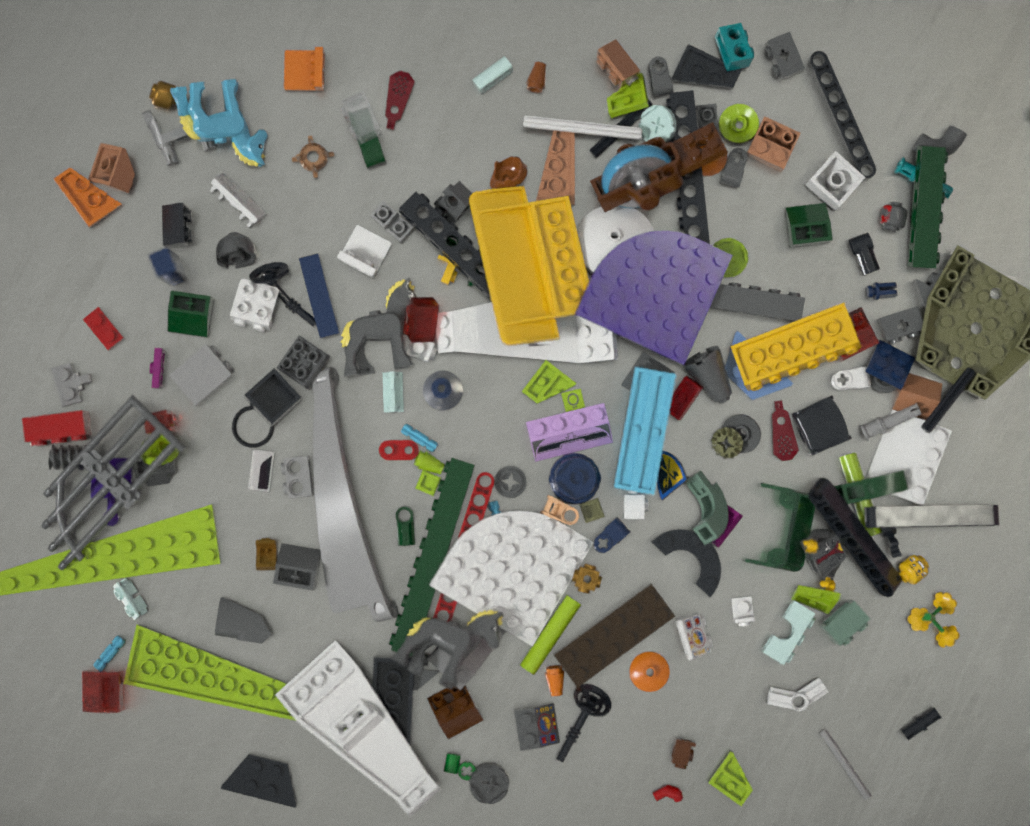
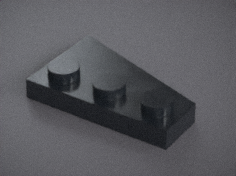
(704, 69)

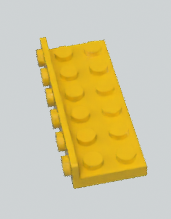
(796, 347)

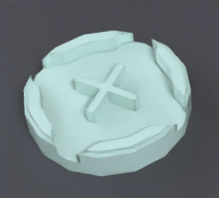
(658, 122)

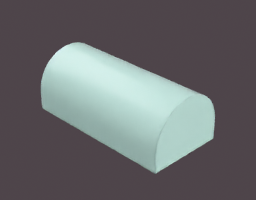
(493, 75)

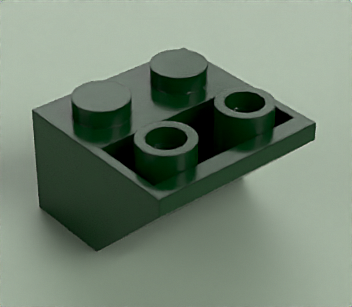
(808, 225)
(189, 313)

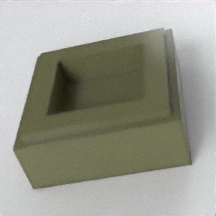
(592, 510)

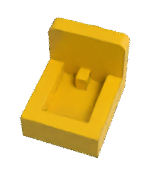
(450, 273)

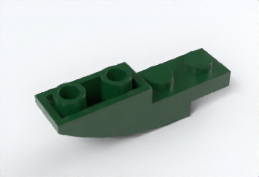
(873, 487)

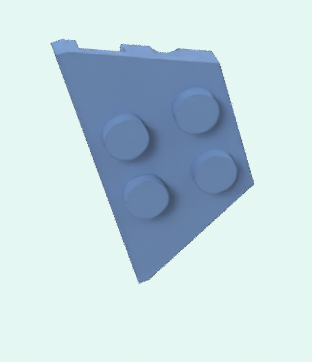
(735, 376)

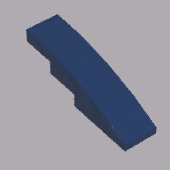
(319, 295)

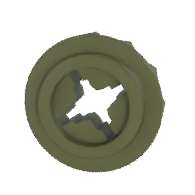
(734, 439)

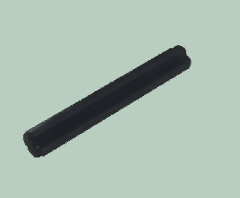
(606, 141)
(948, 400)

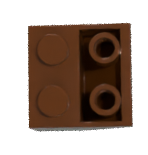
(455, 710)

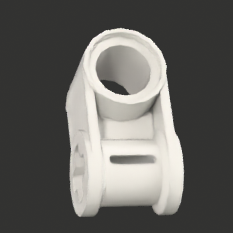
(855, 378)

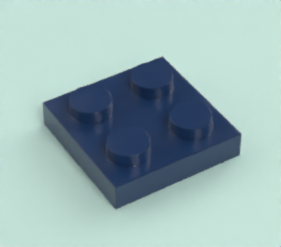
(890, 364)

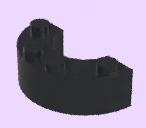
(706, 555)

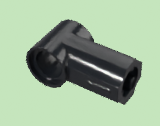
(862, 248)

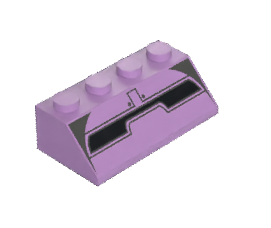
(569, 432)

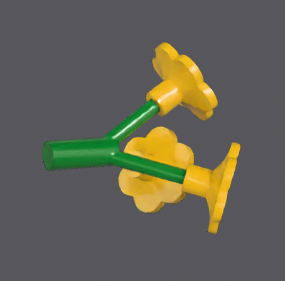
(921, 619)

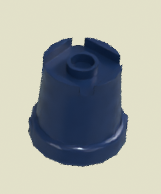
(574, 478)

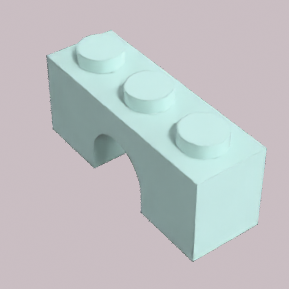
(800, 619)

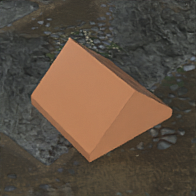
(920, 391)

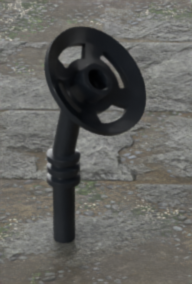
(270, 277)
(588, 708)

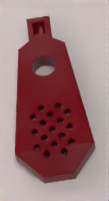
(397, 100)
(783, 431)

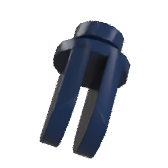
(882, 290)

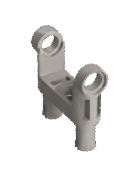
(166, 140)

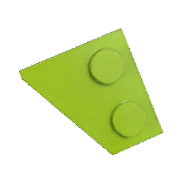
(547, 383)
(731, 780)

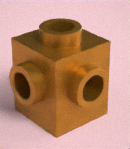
(583, 571)

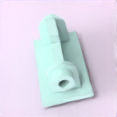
(393, 391)
(132, 606)

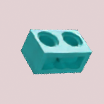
(730, 47)

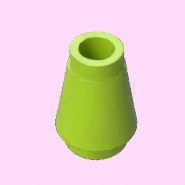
(428, 462)

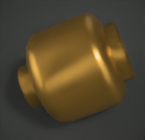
(161, 95)

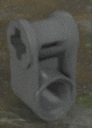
(660, 80)
(734, 171)

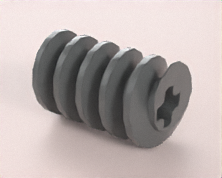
(63, 457)

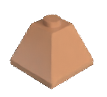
(112, 168)

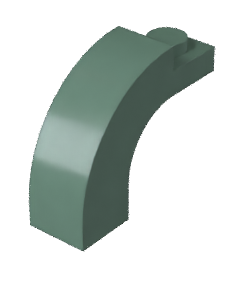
(713, 507)

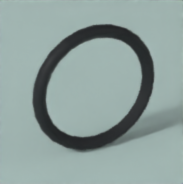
(239, 439)

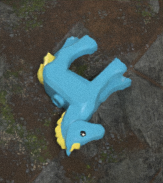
(222, 125)

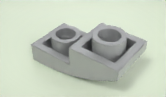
(392, 222)

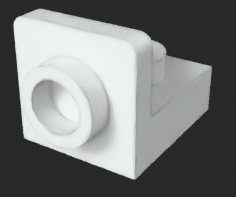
(422, 350)
(742, 610)

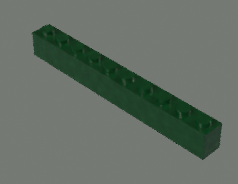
(433, 548)

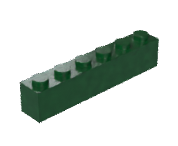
(927, 206)

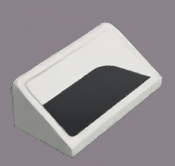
(261, 470)

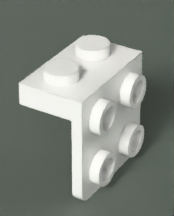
(254, 305)

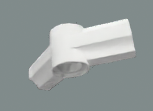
(785, 698)

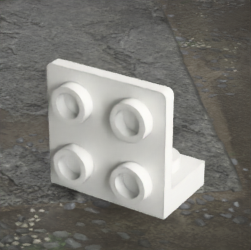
(364, 251)

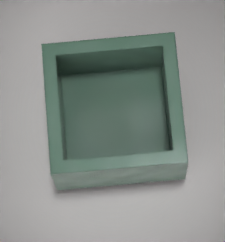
(845, 622)

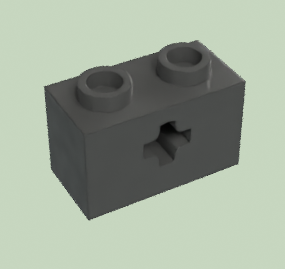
(785, 45)
(912, 320)

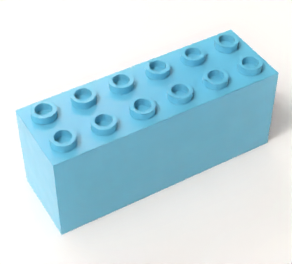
(644, 430)

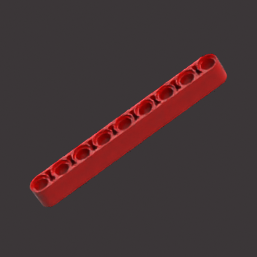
(472, 509)

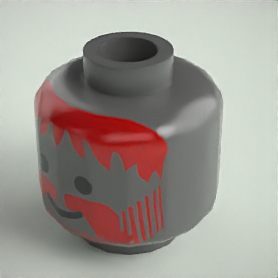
(893, 216)

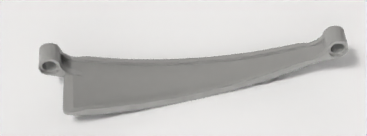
(344, 550)

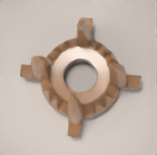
(313, 166)

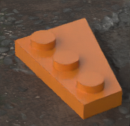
(85, 197)

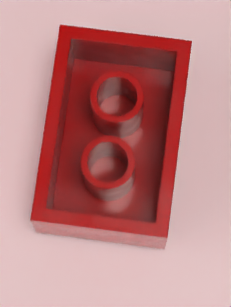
(57, 428)

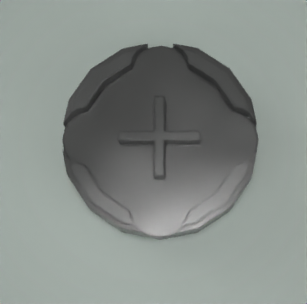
(489, 783)

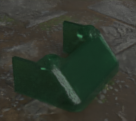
(803, 509)

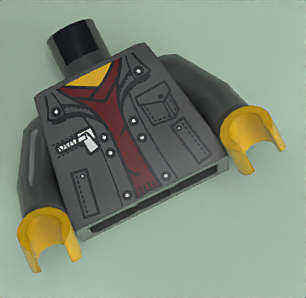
(824, 555)

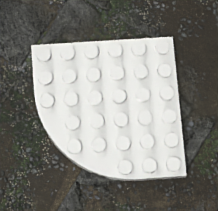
(513, 567)

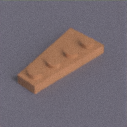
(559, 168)

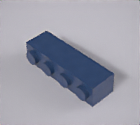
(168, 266)

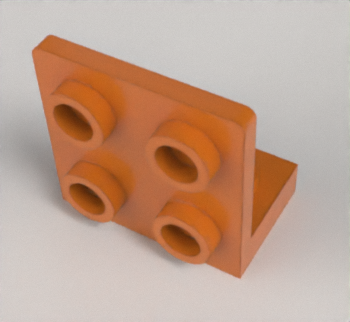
(304, 70)

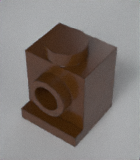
(682, 752)

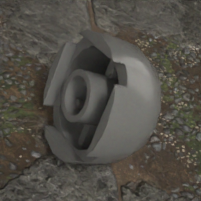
(235, 250)

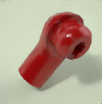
(668, 791)

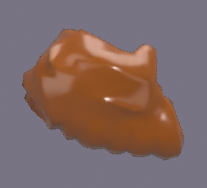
(508, 173)

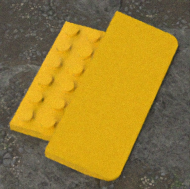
(529, 262)

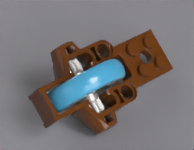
(652, 157)

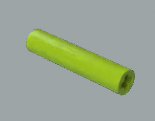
(853, 472)
(550, 635)

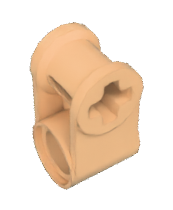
(558, 510)

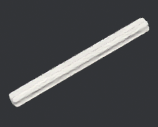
(582, 127)

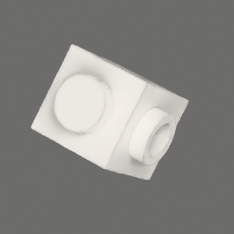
(634, 505)

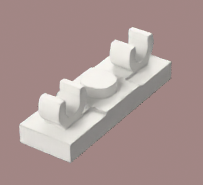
(237, 199)

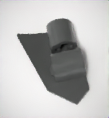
(240, 623)

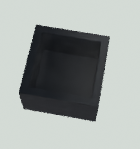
(272, 397)

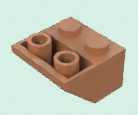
(617, 63)
(773, 144)

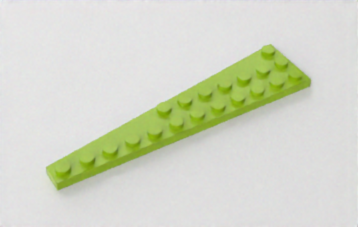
(158, 547)
(189, 672)

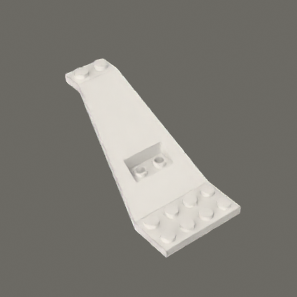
(477, 332)
(331, 697)

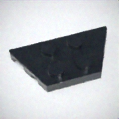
(263, 780)

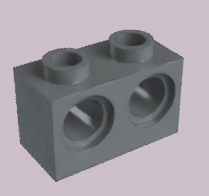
(454, 202)

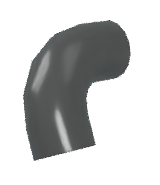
(951, 140)

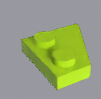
(628, 98)
(816, 598)

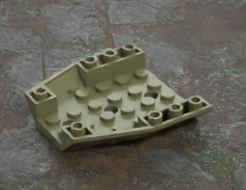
(962, 299)

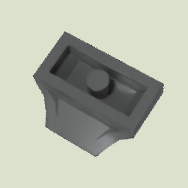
(159, 477)

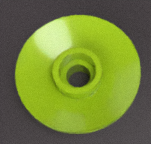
(735, 114)

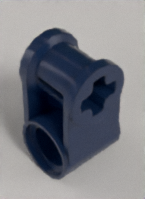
(613, 534)

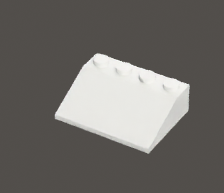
(915, 452)

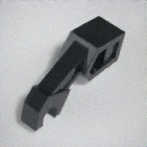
(892, 541)

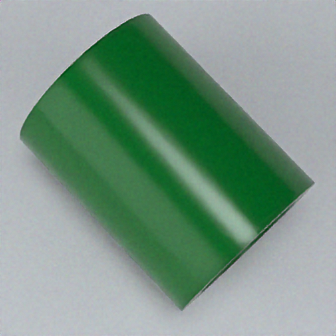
(452, 763)

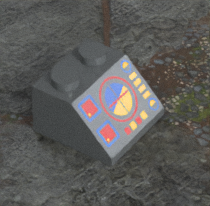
(536, 726)

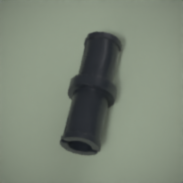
(921, 723)

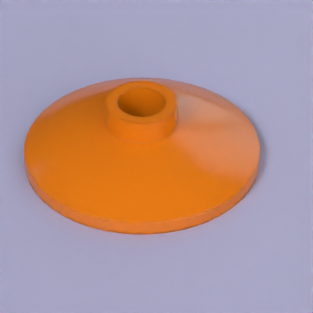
(641, 664)

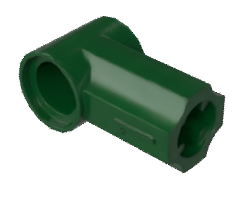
(405, 528)

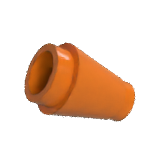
(555, 679)

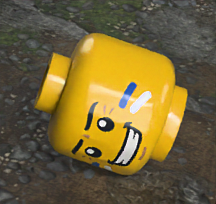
(913, 569)

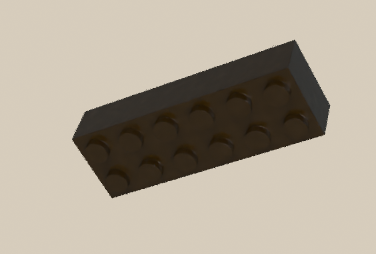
(614, 635)

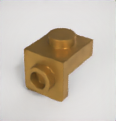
(266, 554)

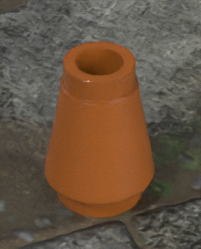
(537, 78)

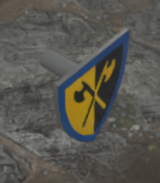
(670, 474)

